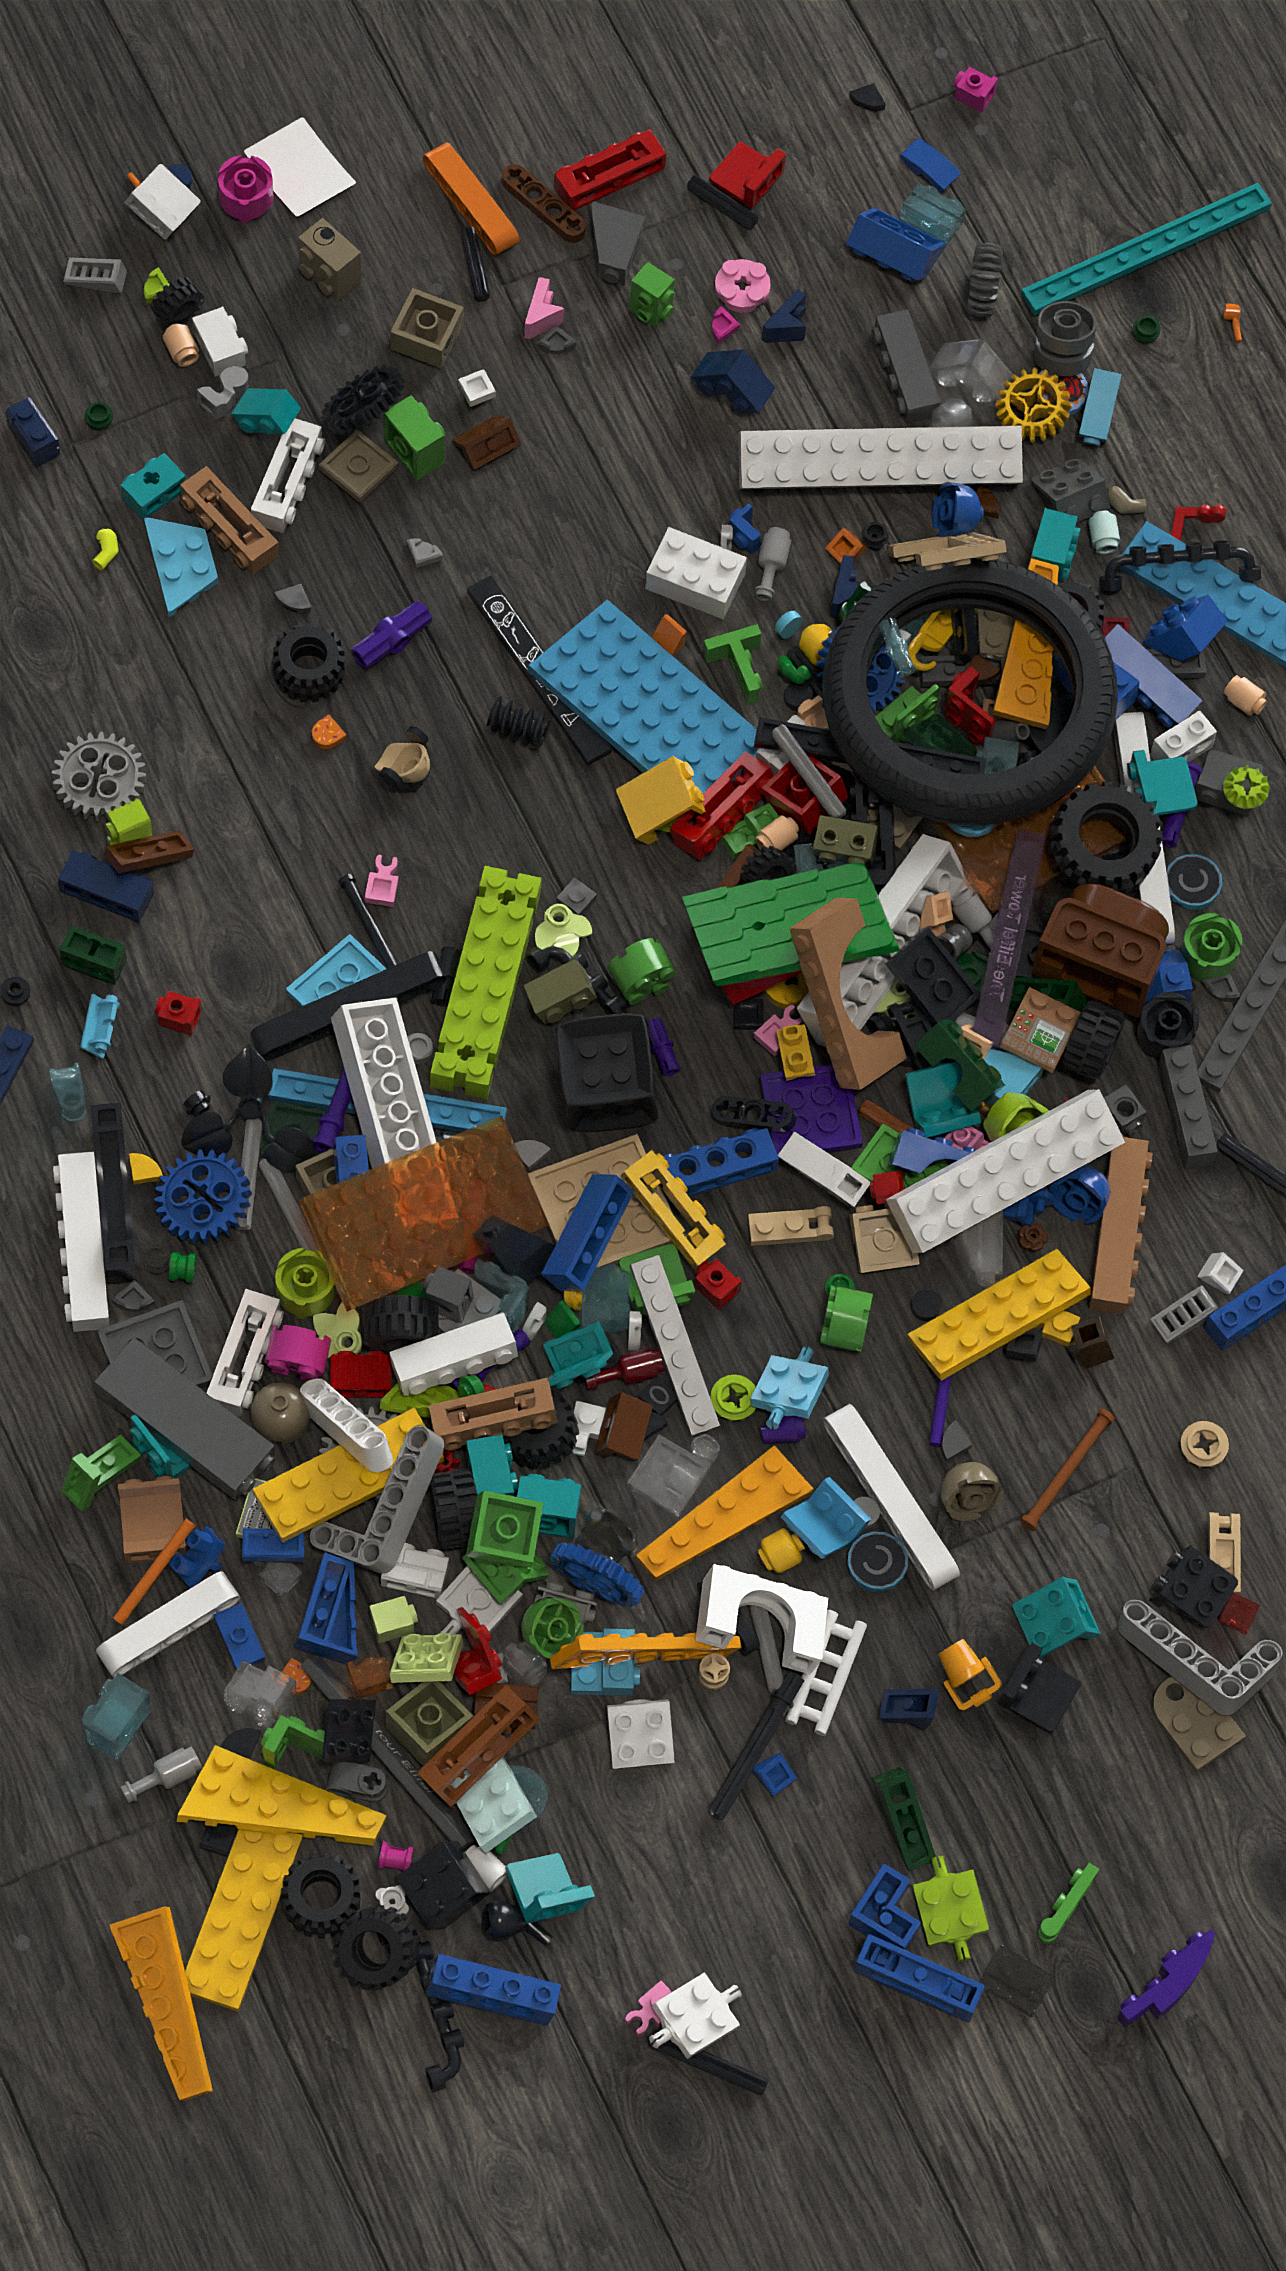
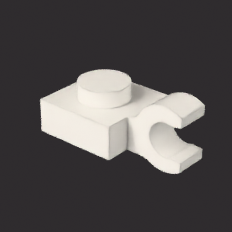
(589, 1423)

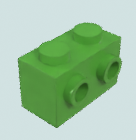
(652, 295)

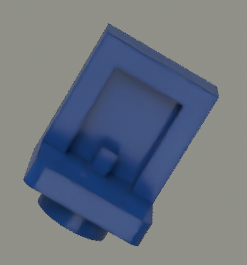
(743, 533)

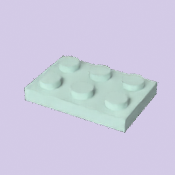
(494, 1806)

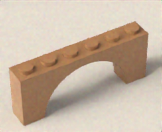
(820, 949)

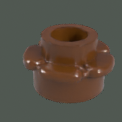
(1032, 1244)

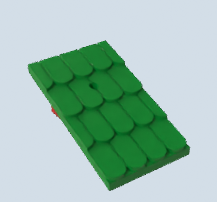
(748, 925)

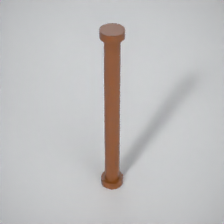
(1104, 1418)

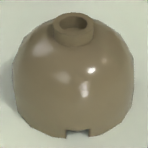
(279, 1412)
(969, 1490)

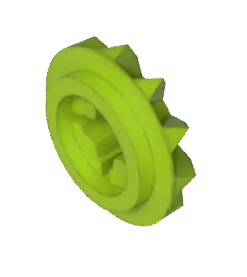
(1237, 796)
(739, 1386)

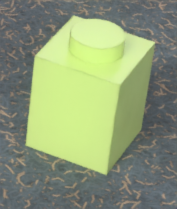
(392, 1619)

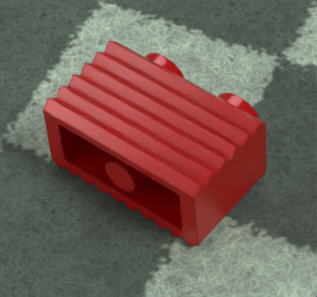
(361, 1374)

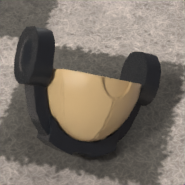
(406, 763)

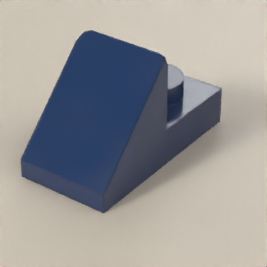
(785, 323)
(845, 584)
(909, 1706)

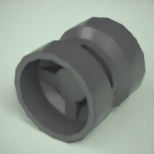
(956, 940)

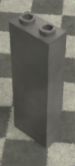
(186, 1419)

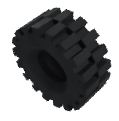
(550, 1443)

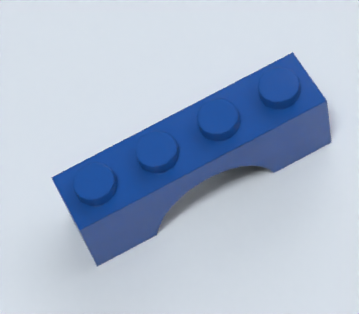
(915, 1152)

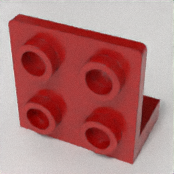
(748, 173)
(479, 1666)

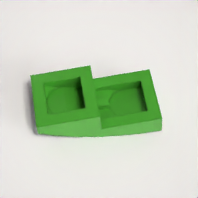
(748, 829)

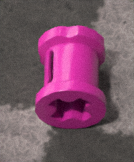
(395, 1857)

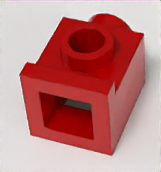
(178, 1020)
(886, 1185)
(716, 1292)

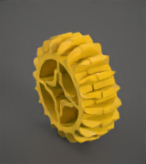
(1014, 396)

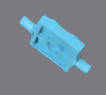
(789, 1387)

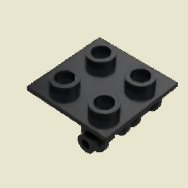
(349, 1730)

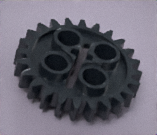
(363, 399)

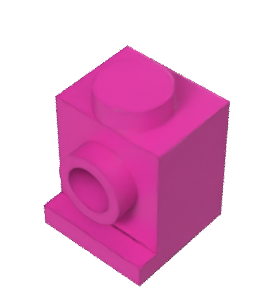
(975, 88)

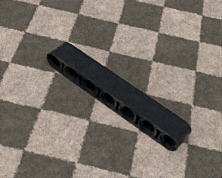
(314, 1019)

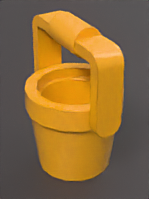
(962, 1665)

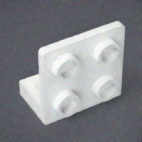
(162, 201)

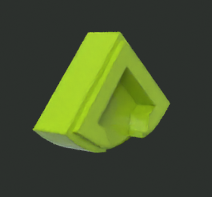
(154, 284)

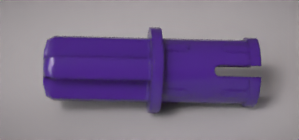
(663, 1047)

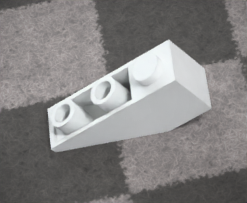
(824, 1169)

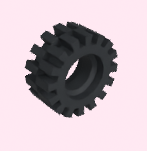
(177, 302)
(765, 860)

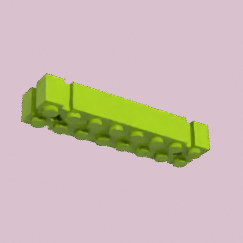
(485, 982)

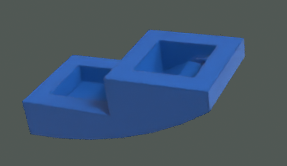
(931, 163)

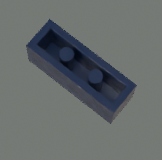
(102, 886)

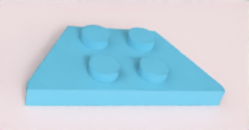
(181, 561)

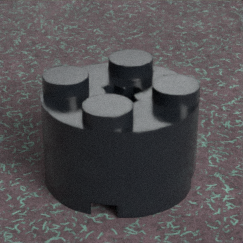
(1167, 1023)

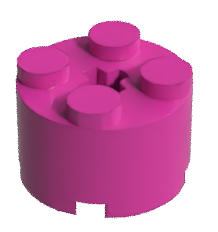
(245, 188)
(297, 1352)

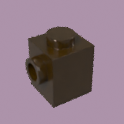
(1091, 1342)

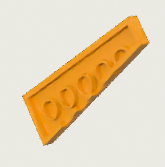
(1027, 669)
(744, 1501)
(638, 1646)
(158, 1973)

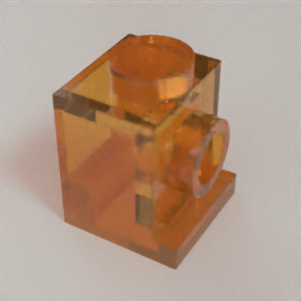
(370, 1676)

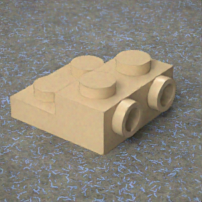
(879, 1240)

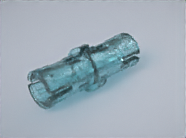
(897, 647)

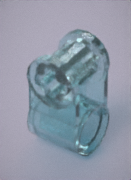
(68, 1088)

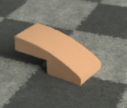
(936, 912)

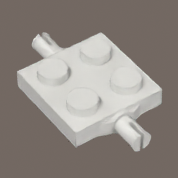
(475, 1598)
(695, 2016)

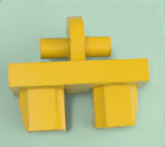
(795, 1051)

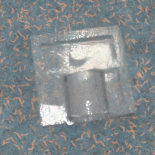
(668, 1475)

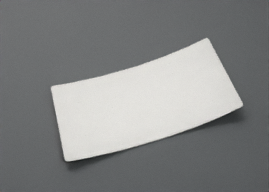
(301, 167)

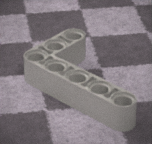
(388, 1510)
(1258, 1664)

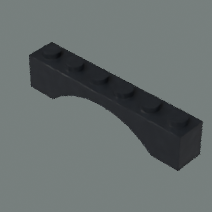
(113, 1193)

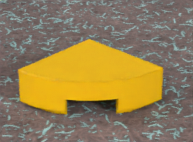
(144, 1169)

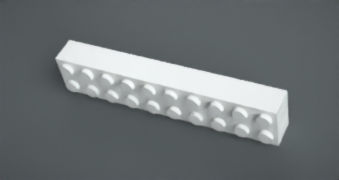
(880, 457)

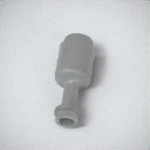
(772, 559)
(973, 914)
(167, 1772)

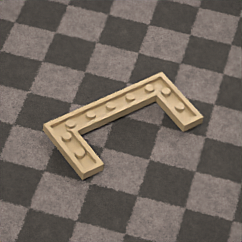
(939, 550)

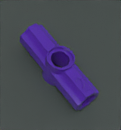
(391, 635)

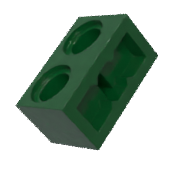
(93, 954)

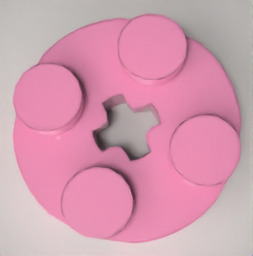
(742, 271)

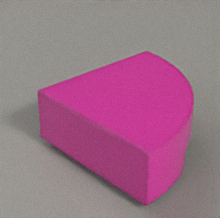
(723, 325)

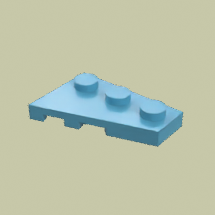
(336, 970)

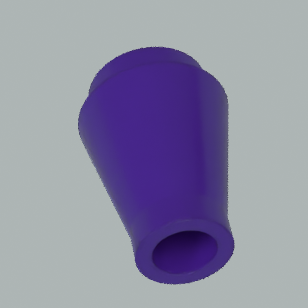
(789, 1430)

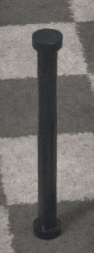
(348, 883)

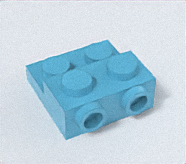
(609, 1679)

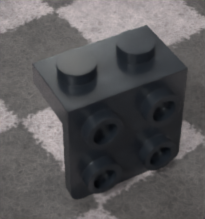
(1194, 1586)

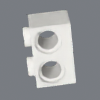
(1185, 739)

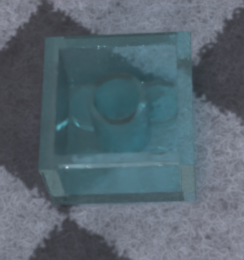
(116, 1716)

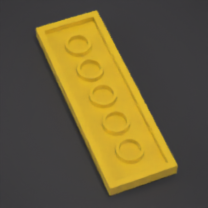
(999, 1314)
(328, 1483)
(240, 1916)

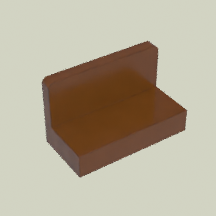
(487, 441)
(623, 1427)

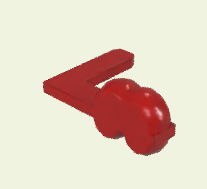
(1204, 512)

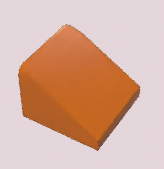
(846, 544)
(670, 635)

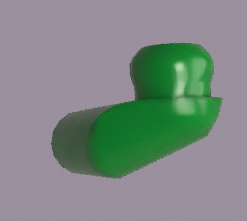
(796, 675)

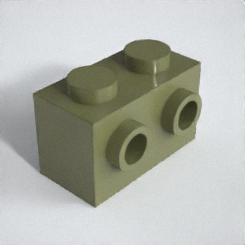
(845, 841)
(560, 992)

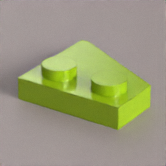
(396, 1402)

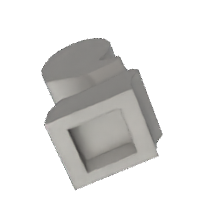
(233, 386)

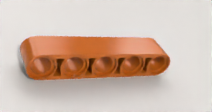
(471, 198)

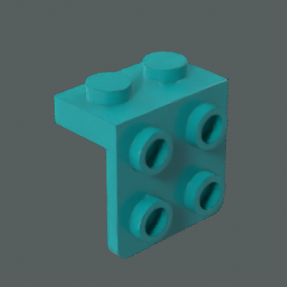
(1162, 783)
(577, 1353)

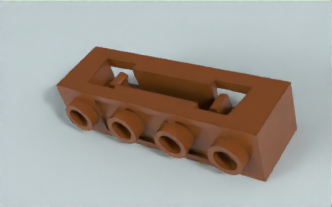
(478, 1745)

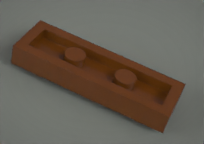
(149, 851)

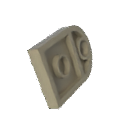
(1194, 1726)

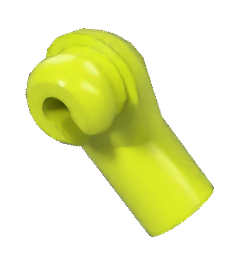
(109, 548)

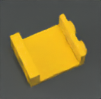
(659, 797)

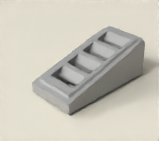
(112, 279)
(1189, 1300)

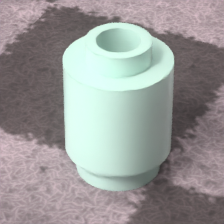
(1104, 532)

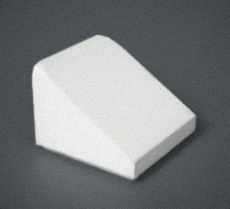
(1220, 1272)

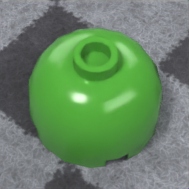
(550, 1625)

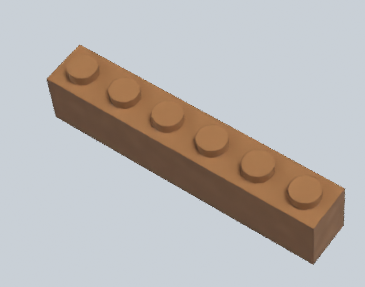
(1119, 1226)

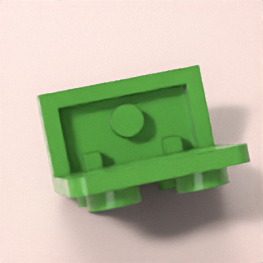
(681, 1288)
(291, 1732)

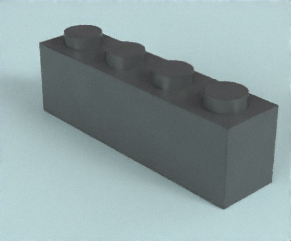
(906, 366)
(1187, 1107)

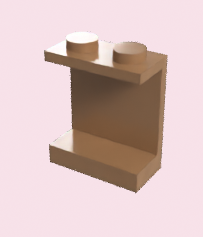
(149, 1517)

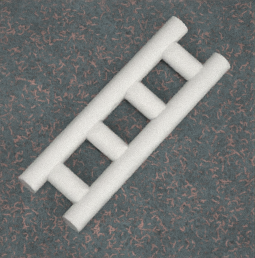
(832, 1690)

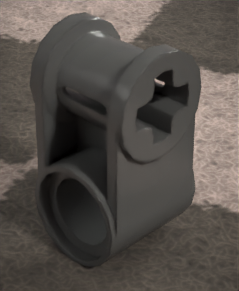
(352, 1781)

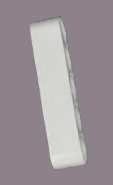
(347, 1425)
(167, 1624)

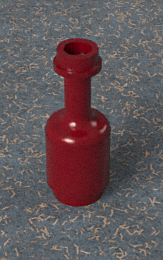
(631, 1368)

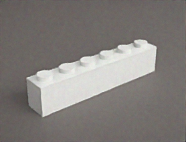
(83, 1241)

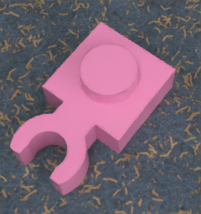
(382, 885)
(767, 1034)
(647, 2013)

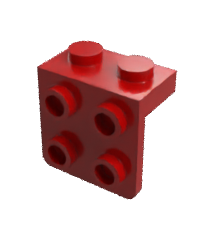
(963, 712)

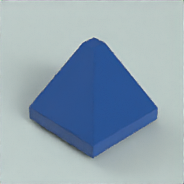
(774, 1774)

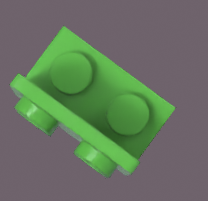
(906, 711)
(505, 1579)

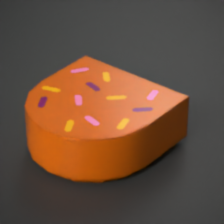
(327, 733)
(295, 1671)

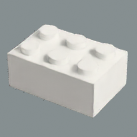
(696, 573)

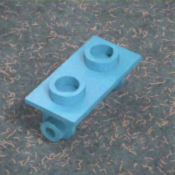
(98, 1025)

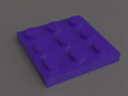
(822, 1109)

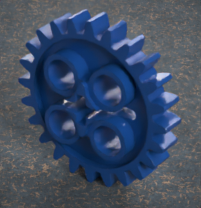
(881, 682)
(184, 1216)
(596, 1574)

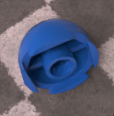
(956, 510)
(1081, 1194)

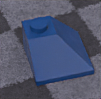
(1172, 976)

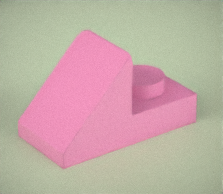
(541, 314)

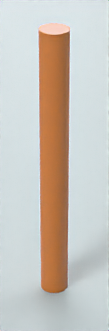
(154, 1571)

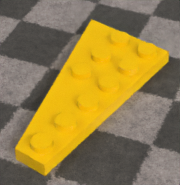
(268, 1801)

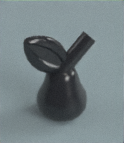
(504, 1920)

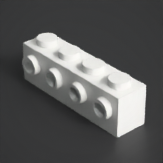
(453, 1354)

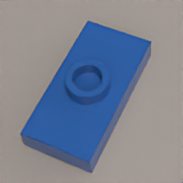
(266, 1546)
(239, 1636)

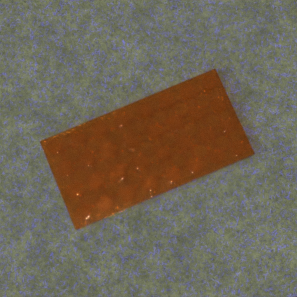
(420, 1212)

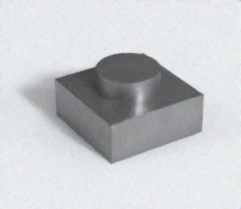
(577, 897)

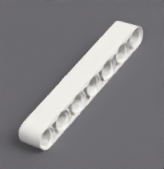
(892, 1496)

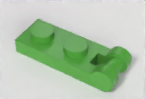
(1067, 1904)

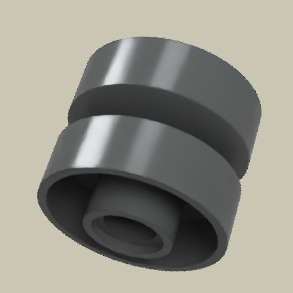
(1065, 338)

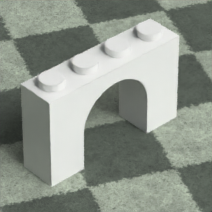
(797, 1610)

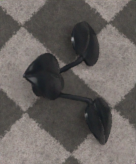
(251, 1080)

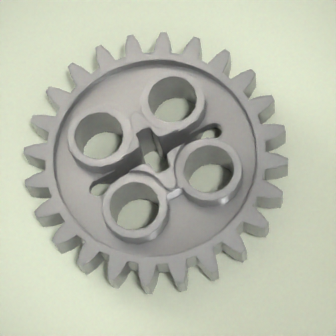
(74, 770)

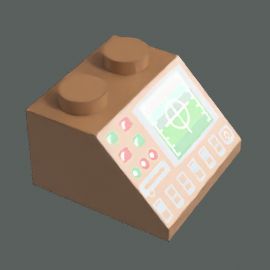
(1040, 1029)

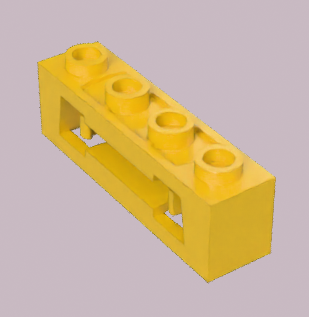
(676, 1192)

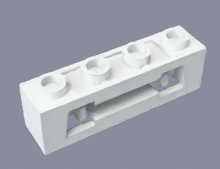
(275, 513)
(260, 1308)

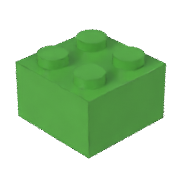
(414, 437)
(504, 1529)

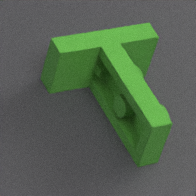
(736, 647)
(96, 1471)

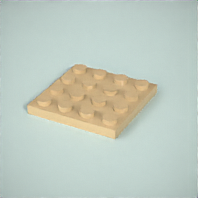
(564, 1182)

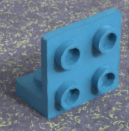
(827, 1519)

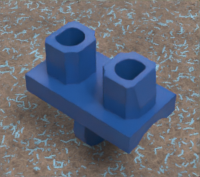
(1025, 1209)
(200, 1557)

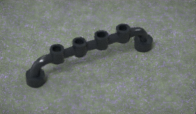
(1166, 555)
(539, 960)
(440, 2012)

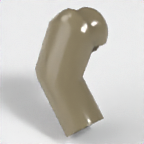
(1123, 503)

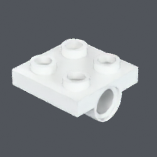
(640, 1733)

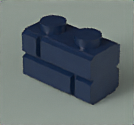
(32, 432)

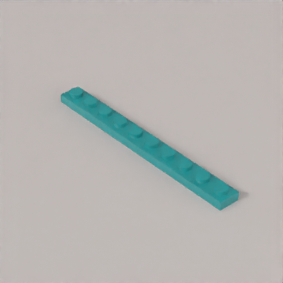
(1147, 248)

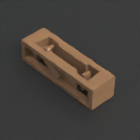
(200, 496)
(494, 1413)

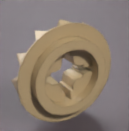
(1211, 1434)

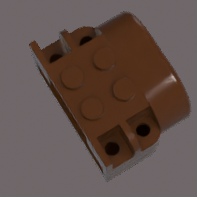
(1104, 944)

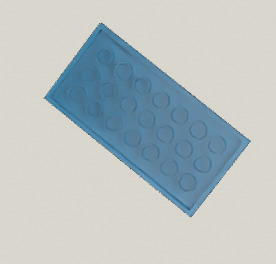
(643, 697)

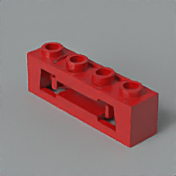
(610, 170)
(724, 806)

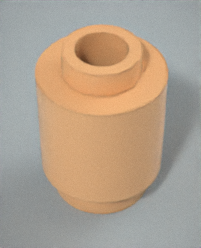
(181, 345)
(1245, 695)
(778, 833)

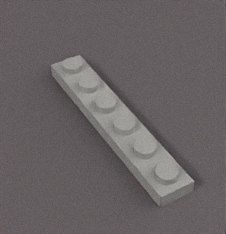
(674, 1345)

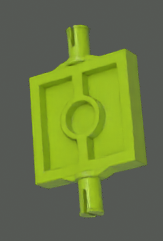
(951, 1908)

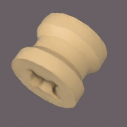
(714, 1665)

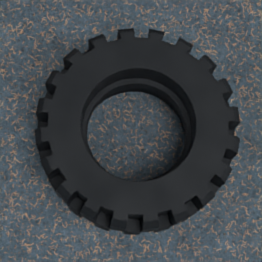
(1120, 808)

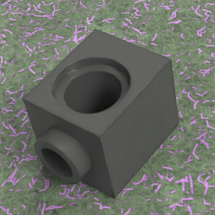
(1125, 1100)

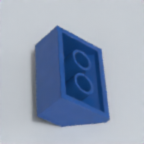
(895, 244)

